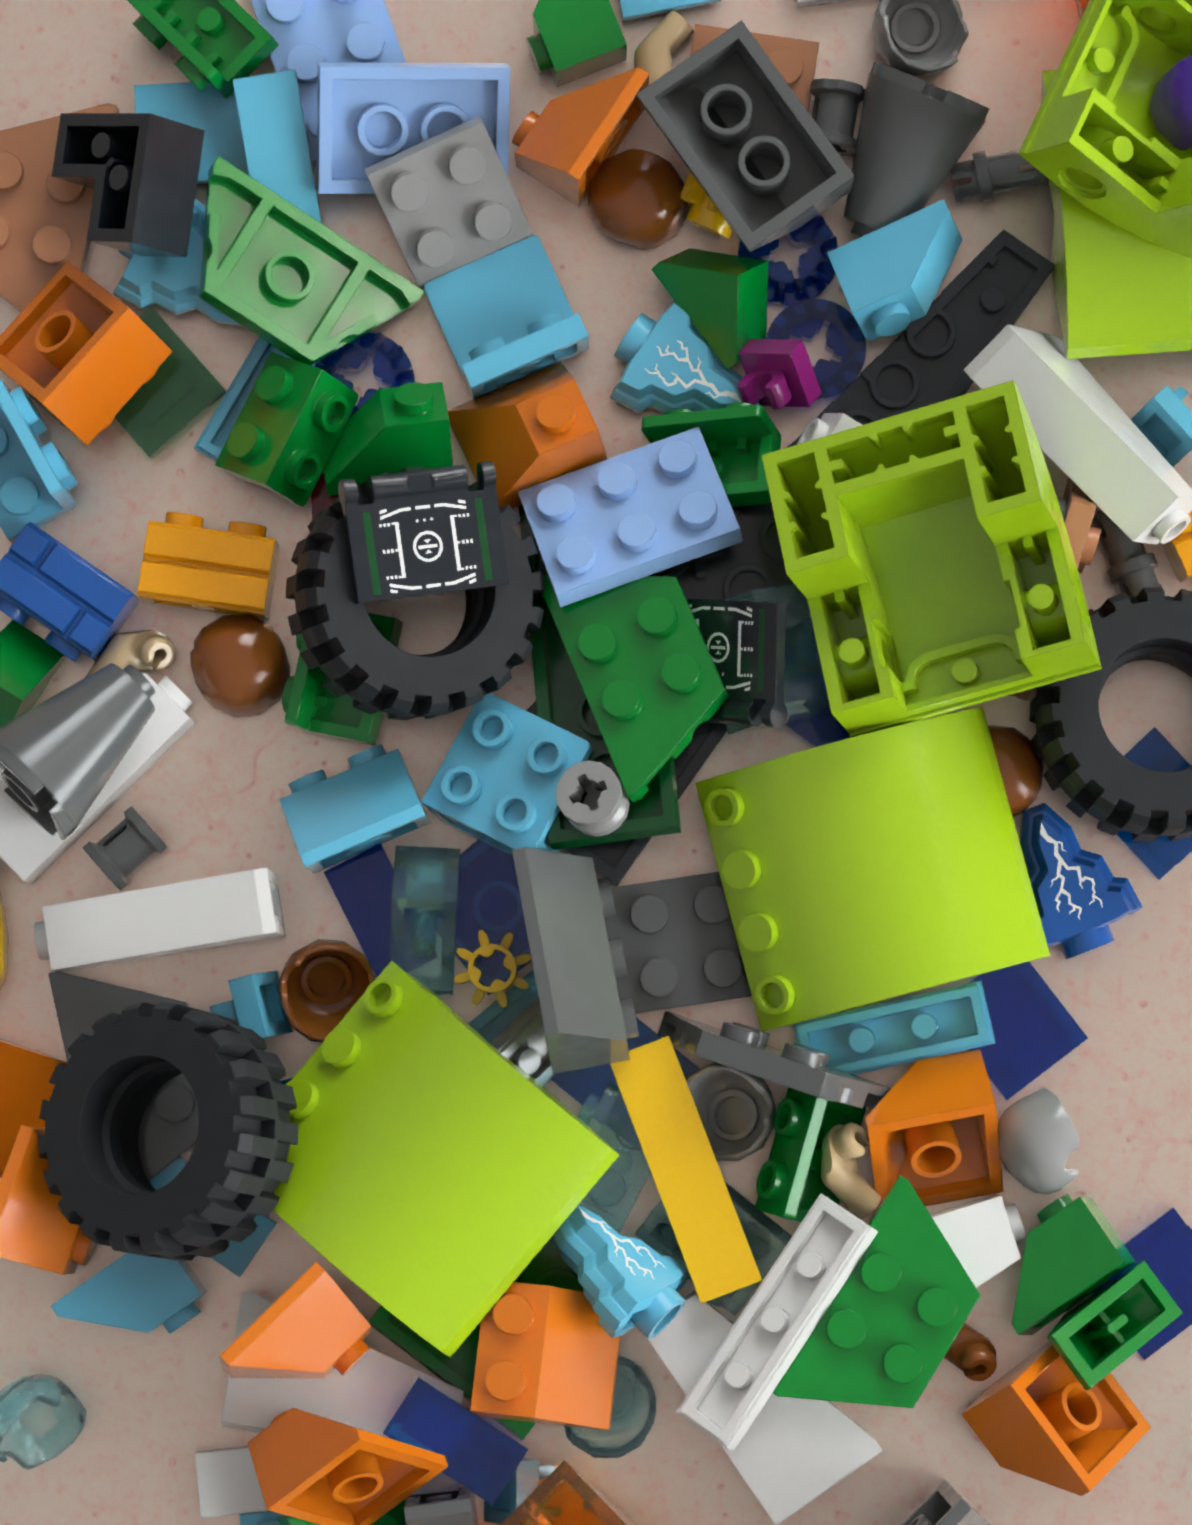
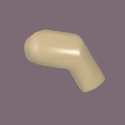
(656, 50)
(141, 649)
(839, 1169)

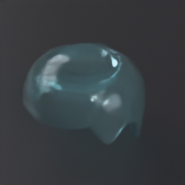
(631, 1415)
(38, 1419)

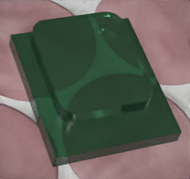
(173, 396)

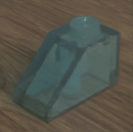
(425, 914)

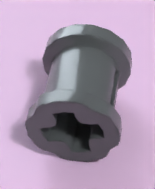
(836, 111)
(125, 848)

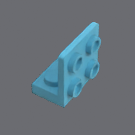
(506, 316)
(32, 475)
(504, 776)

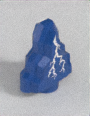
(1071, 885)

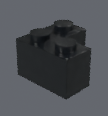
(140, 176)

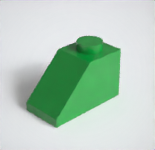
(575, 38)
(393, 432)
(1065, 1261)

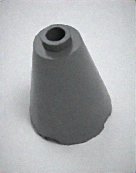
(905, 146)
(72, 744)

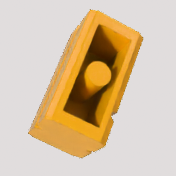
(208, 566)

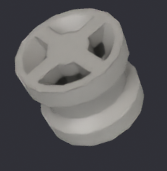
(601, 810)

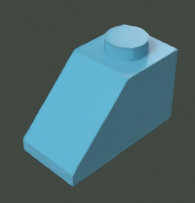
(897, 269)
(136, 1295)

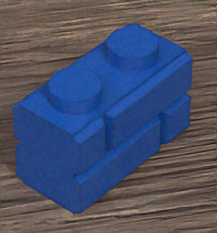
(62, 594)

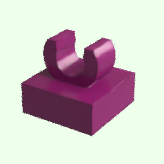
(777, 374)

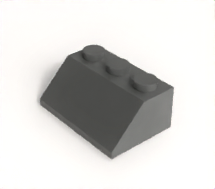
(747, 138)
(574, 959)

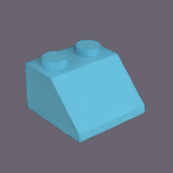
(352, 809)

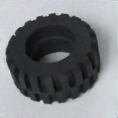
(377, 672)
(1072, 733)
(98, 1118)

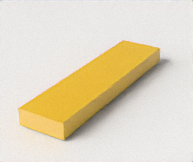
(685, 1170)

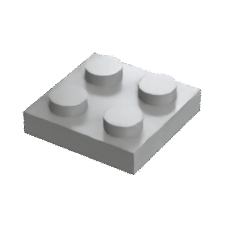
(448, 201)

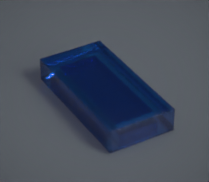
(365, 895)
(474, 1449)

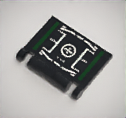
(423, 533)
(750, 658)

